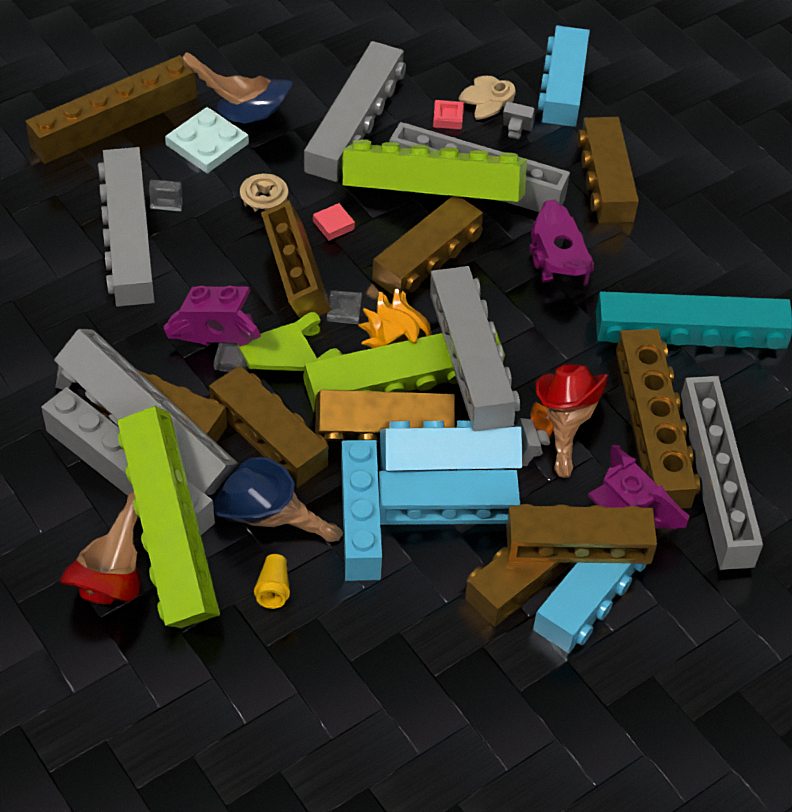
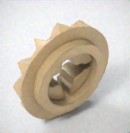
(266, 184)

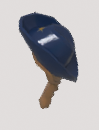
(243, 97)
(264, 495)

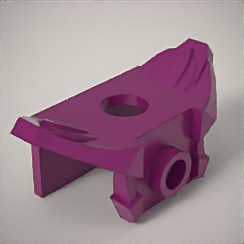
(552, 224)
(213, 316)
(630, 486)

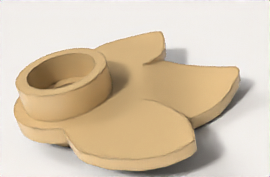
(488, 95)

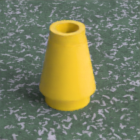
(273, 582)

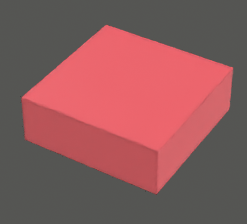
(448, 114)
(333, 221)

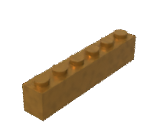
(111, 109)

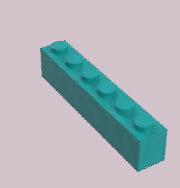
(697, 319)

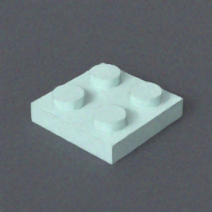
(207, 140)

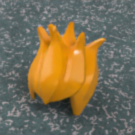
(394, 322)

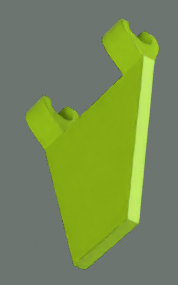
(285, 346)

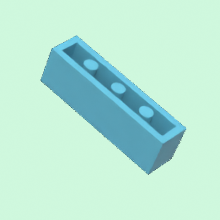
(565, 76)
(449, 448)
(447, 496)
(361, 510)
(581, 600)

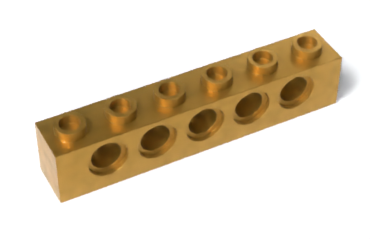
(656, 415)

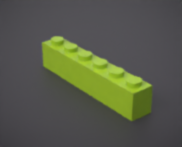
(435, 171)
(384, 368)
(167, 518)

